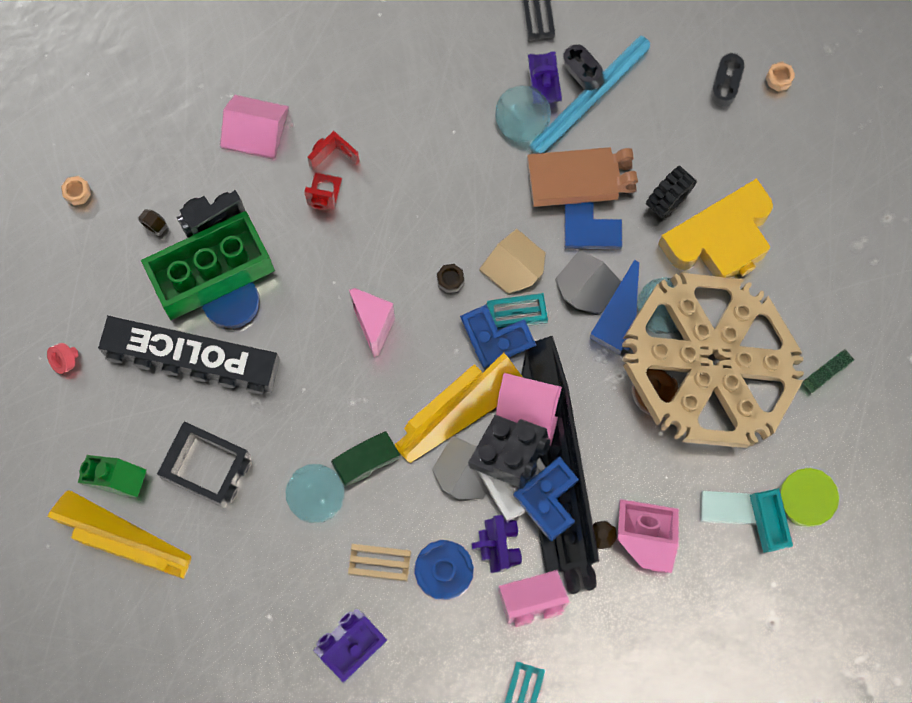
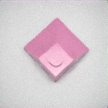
(649, 534)

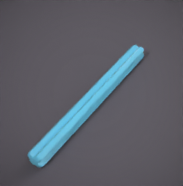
(589, 97)

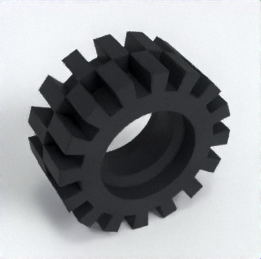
(671, 192)

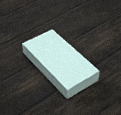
(726, 508)

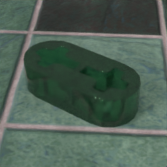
(828, 370)

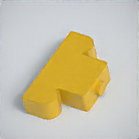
(723, 234)

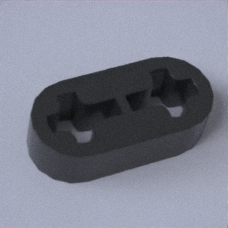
(588, 63)
(722, 77)

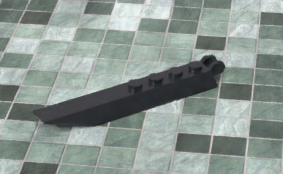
(577, 544)

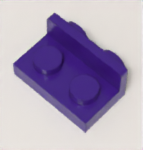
(349, 644)

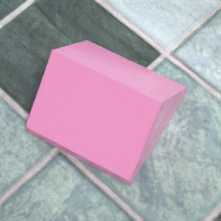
(253, 126)
(374, 316)

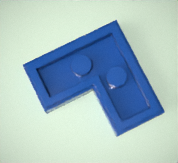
(589, 233)
(491, 342)
(541, 496)

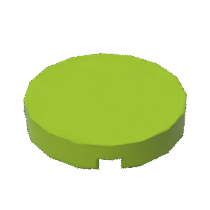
(809, 497)

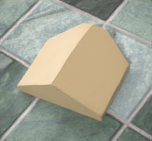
(514, 263)

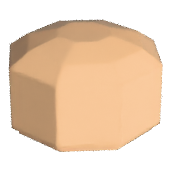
(780, 76)
(76, 190)

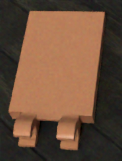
(580, 176)

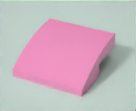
(529, 401)

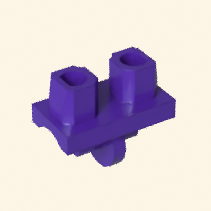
(545, 75)
(494, 544)

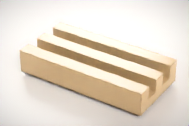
(380, 562)

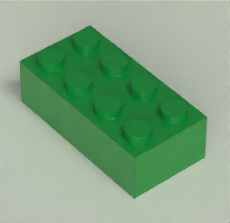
(208, 265)

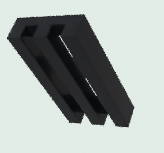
(549, 17)

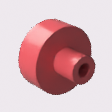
(62, 357)

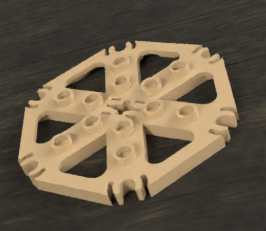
(703, 376)

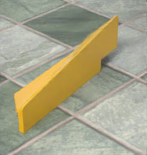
(455, 408)
(116, 536)

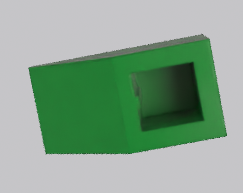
(112, 475)

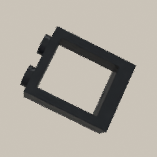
(179, 451)

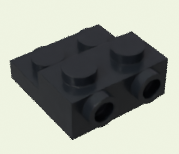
(200, 215)
(510, 450)

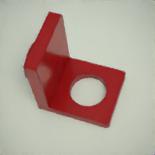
(325, 146)
(320, 198)

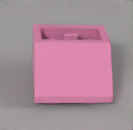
(533, 597)

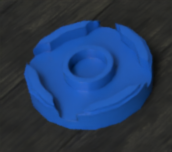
(234, 308)
(444, 570)

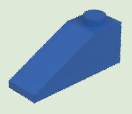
(619, 313)

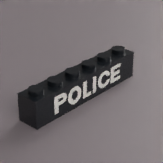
(189, 354)

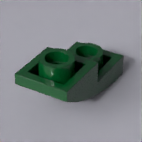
(365, 458)

